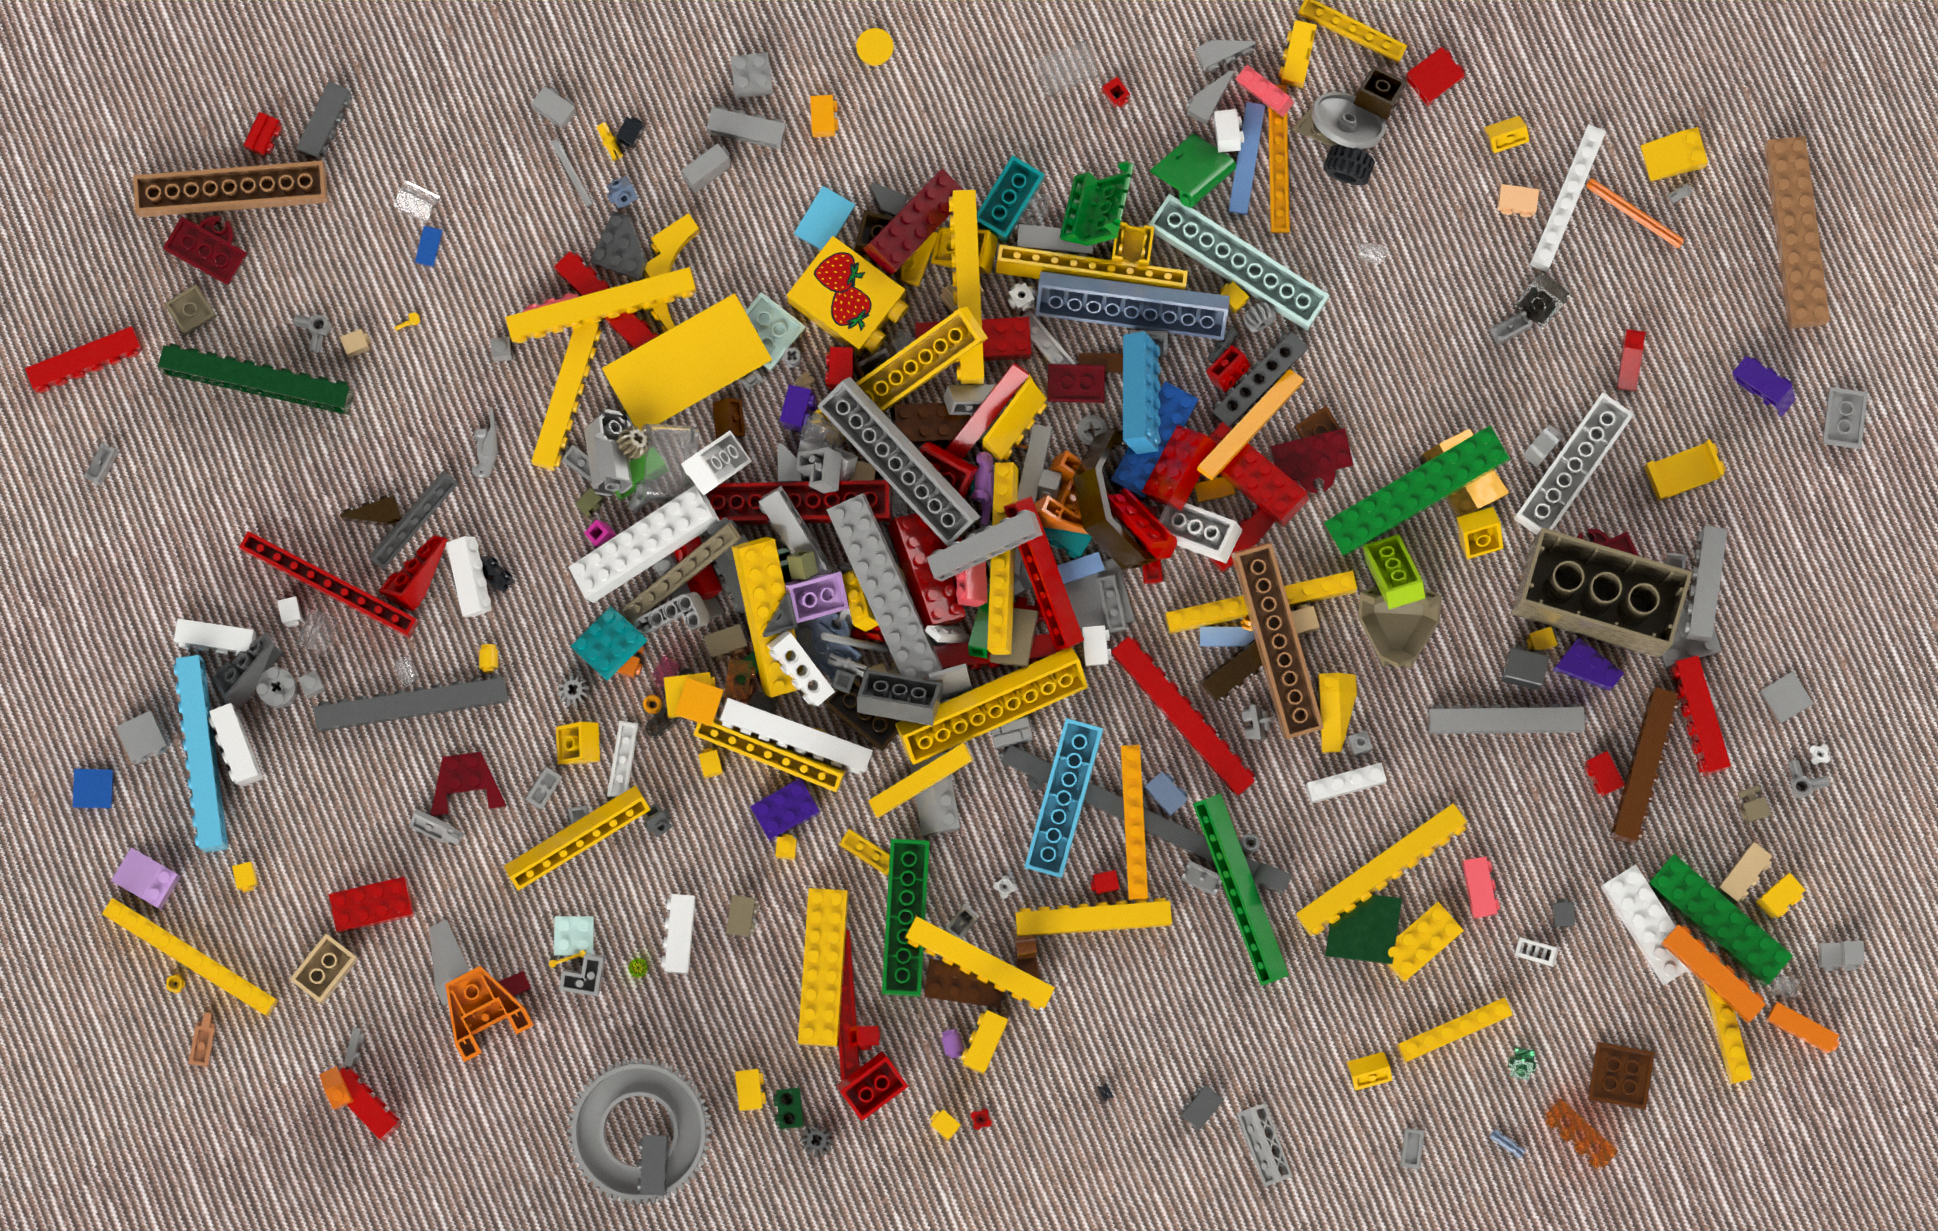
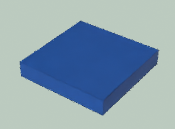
(93, 788)

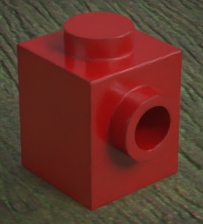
(864, 1037)

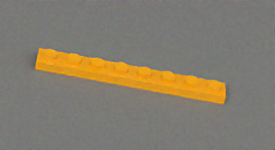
(1134, 822)

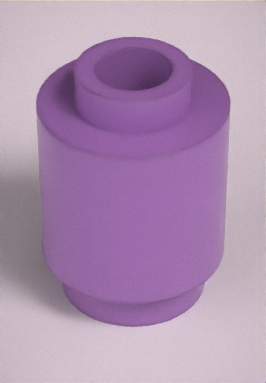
(952, 1043)

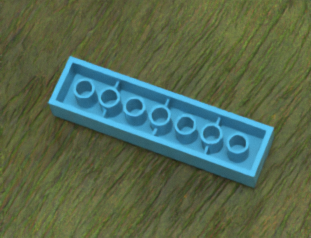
(1064, 798)

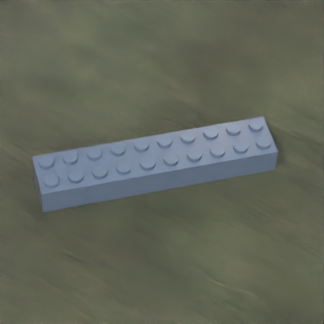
(1132, 305)

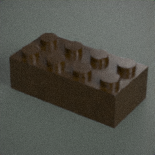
(874, 729)

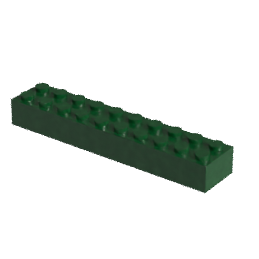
(256, 379)

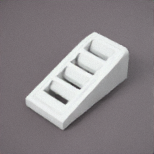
(1554, 951)

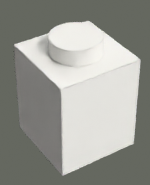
(290, 611)

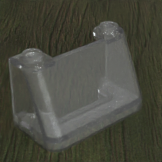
(663, 469)

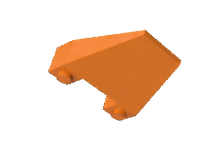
(1065, 511)
(478, 1003)

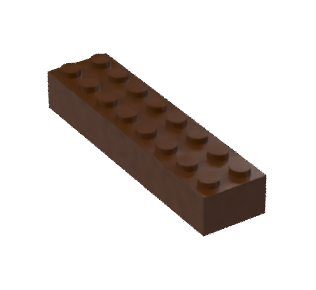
(1643, 766)

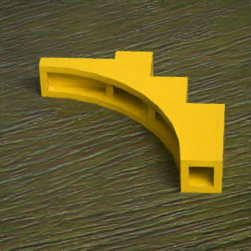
(669, 244)

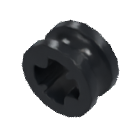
(1105, 1092)

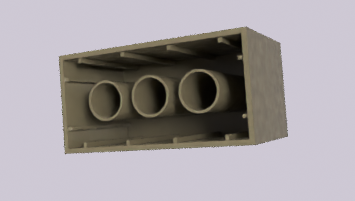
(1601, 593)

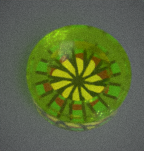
(638, 967)

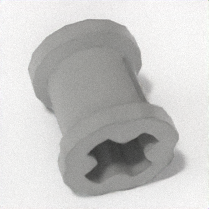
(792, 363)
(751, 380)

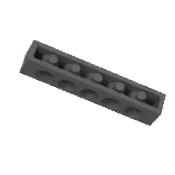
(1296, 349)

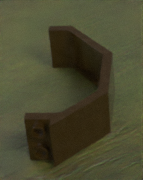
(1095, 505)

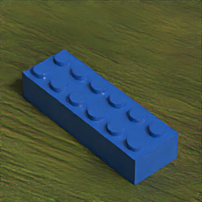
(1136, 468)

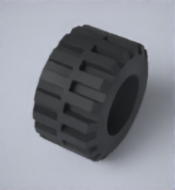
(1349, 165)

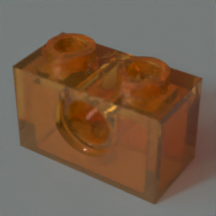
(735, 669)

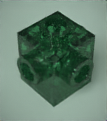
(1522, 1063)

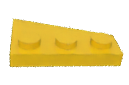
(915, 266)

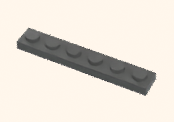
(413, 520)

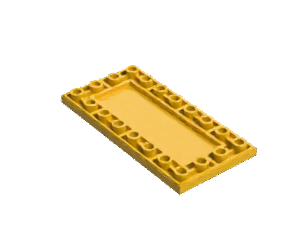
(687, 363)

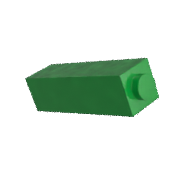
(979, 637)

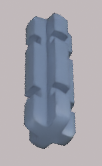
(1507, 1143)

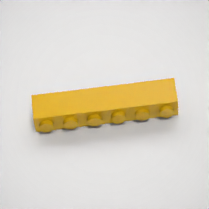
(1454, 1030)
(1729, 1038)

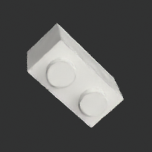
(1227, 130)
(1095, 646)

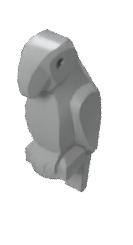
(486, 448)

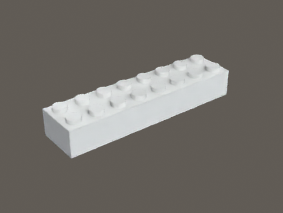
(1574, 465)
(643, 544)

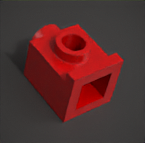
(1116, 86)

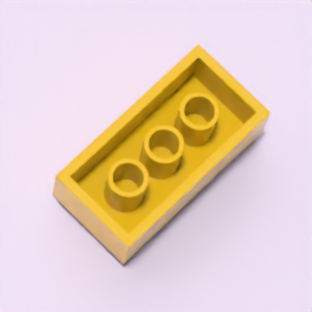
(1423, 941)

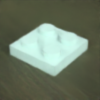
(573, 935)

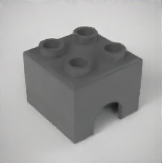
(1525, 667)

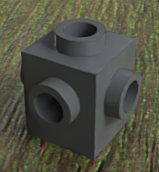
(657, 820)

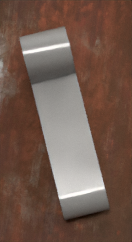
(684, 609)

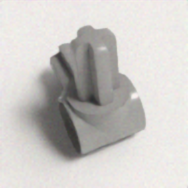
(312, 325)
(1799, 778)

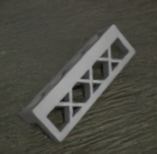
(1261, 1145)

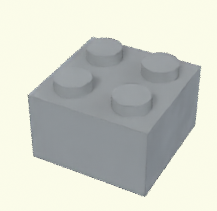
(751, 75)

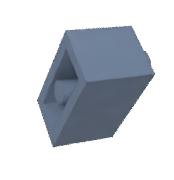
(1166, 793)

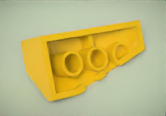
(1336, 702)

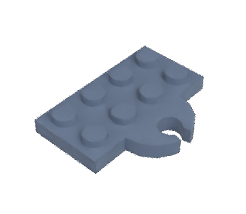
(809, 637)

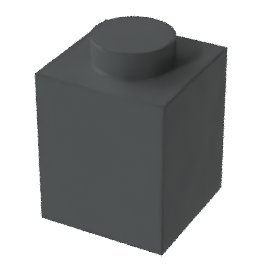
(1563, 913)

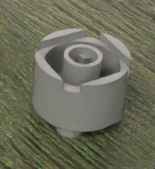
(277, 677)

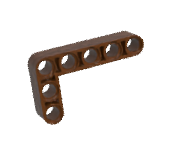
(1026, 955)

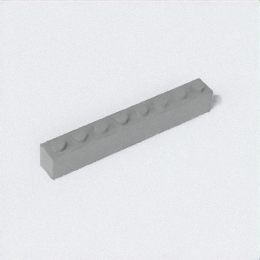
(796, 535)
(1506, 720)

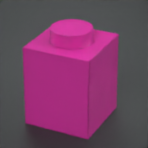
(599, 533)

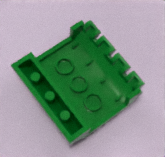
(1096, 207)

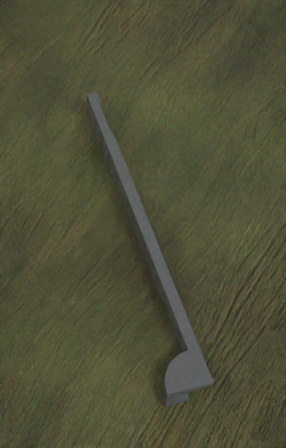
(1040, 770)

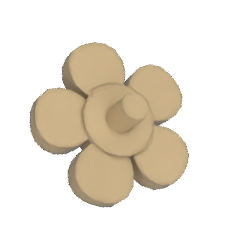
(805, 381)

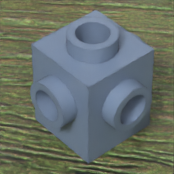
(621, 192)

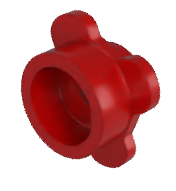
(977, 1123)

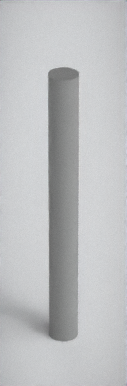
(571, 172)
(854, 642)

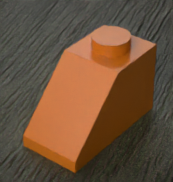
(335, 1088)

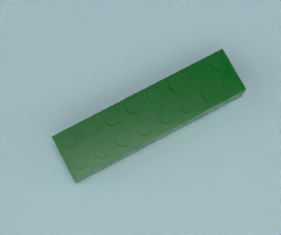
(904, 902)
(1719, 920)

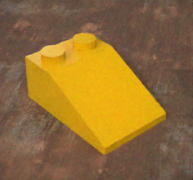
(1674, 154)
(986, 249)

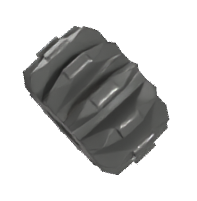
(823, 1142)

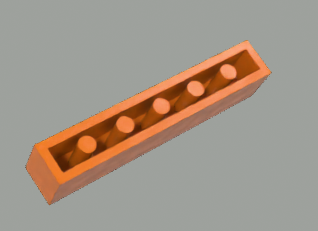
(1713, 973)

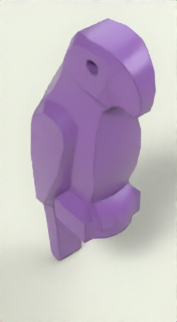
(984, 485)

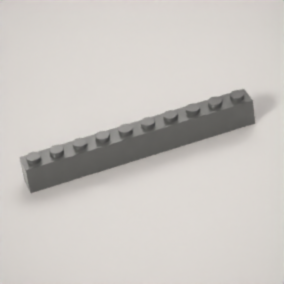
(411, 704)

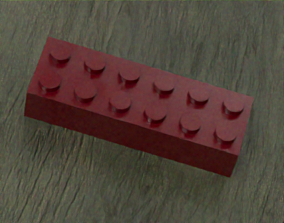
(913, 223)

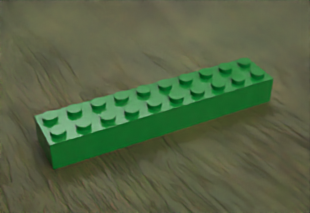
(1417, 491)

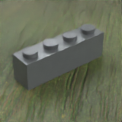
(324, 121)

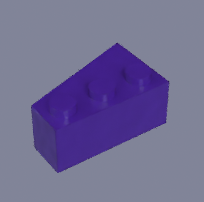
(1765, 384)
(1589, 666)

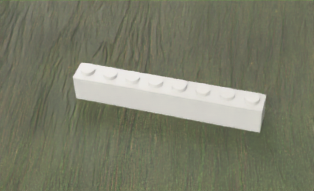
(1567, 198)
(795, 735)

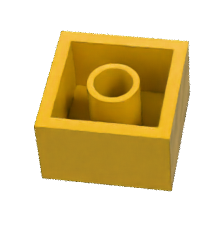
(1480, 533)
(1780, 895)

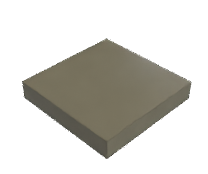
(190, 309)

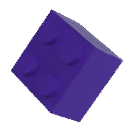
(797, 405)

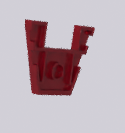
(464, 774)

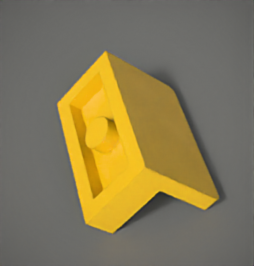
(1507, 134)
(1369, 1071)

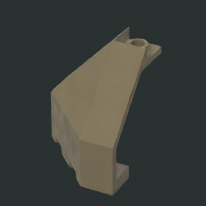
(1398, 632)

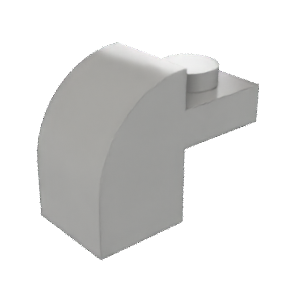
(1543, 445)

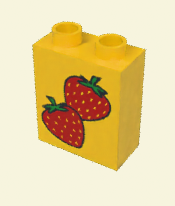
(848, 297)

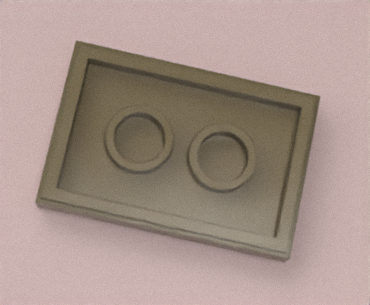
(1022, 639)

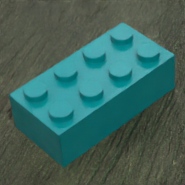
(1009, 198)

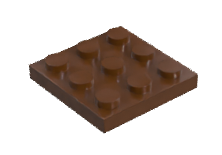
(1621, 1075)

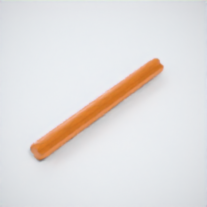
(1635, 213)

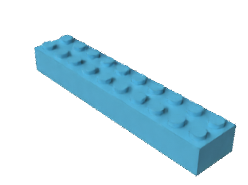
(201, 752)

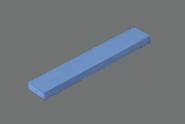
(1246, 158)

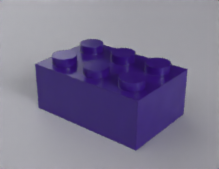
(785, 810)

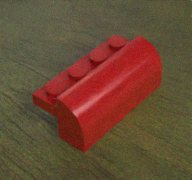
(1142, 524)

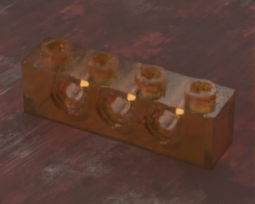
(1606, 1149)

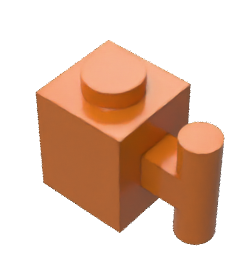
(632, 666)

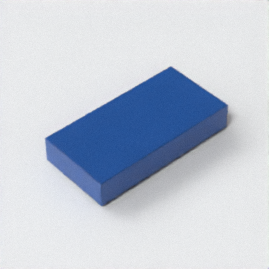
(428, 246)

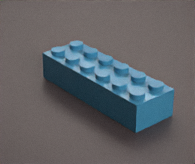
(1141, 392)

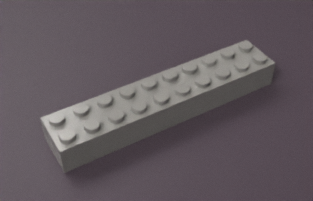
(898, 461)
(884, 588)

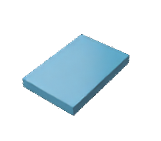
(824, 218)

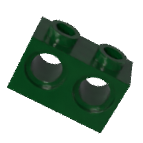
(794, 1108)

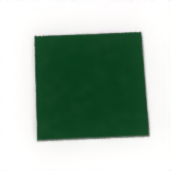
(1366, 931)

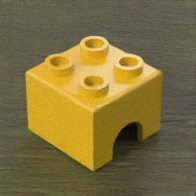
(1133, 244)

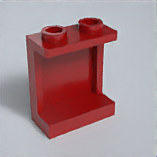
(1435, 75)

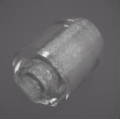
(1372, 253)
(405, 671)

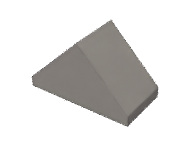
(962, 921)

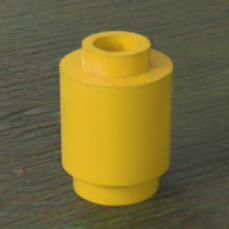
(488, 658)

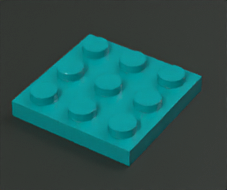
(609, 643)

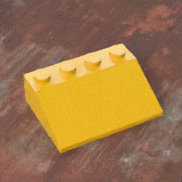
(1014, 421)

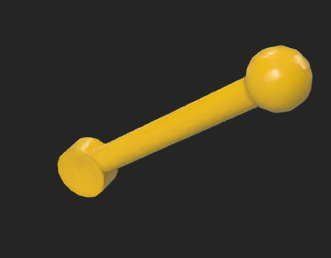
(553, 963)

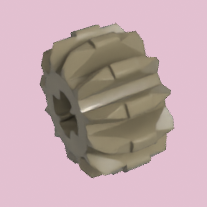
(633, 442)

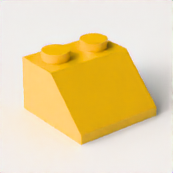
(577, 743)

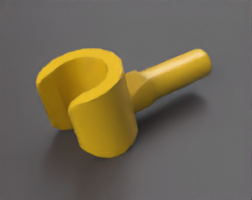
(413, 320)

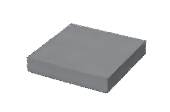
(1786, 697)

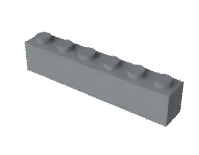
(984, 545)
(1706, 583)

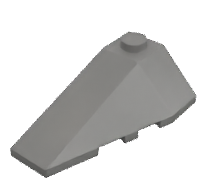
(446, 958)

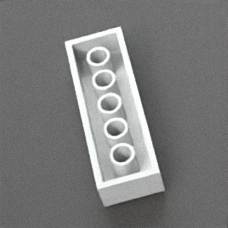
(1645, 920)

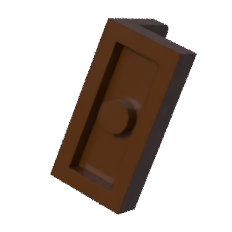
(729, 417)

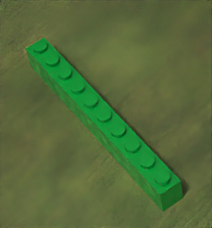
(1240, 889)

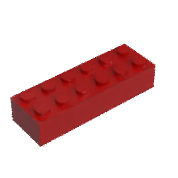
(1006, 337)
(1262, 481)
(933, 599)
(1700, 716)

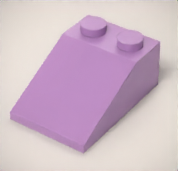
(817, 596)
(146, 878)

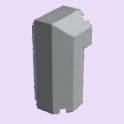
(607, 465)

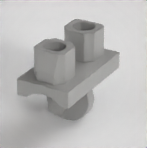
(1259, 723)

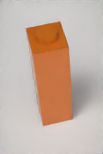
(1803, 1028)

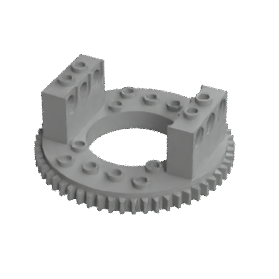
(605, 1094)

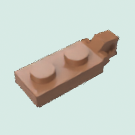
(202, 1041)

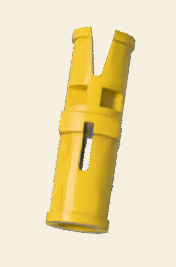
(609, 141)

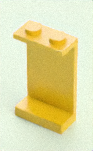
(1685, 470)

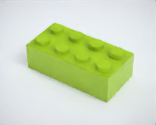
(1394, 571)

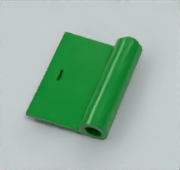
(1194, 169)

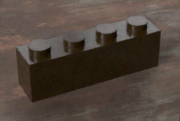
(1233, 672)

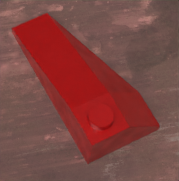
(412, 582)

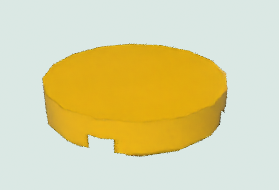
(874, 46)

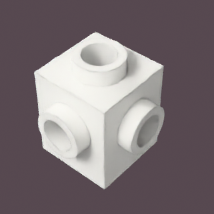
(1021, 303)

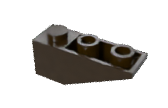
(381, 512)

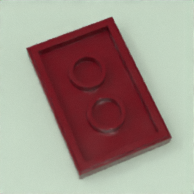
(1076, 383)

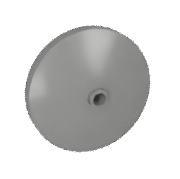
(1345, 122)

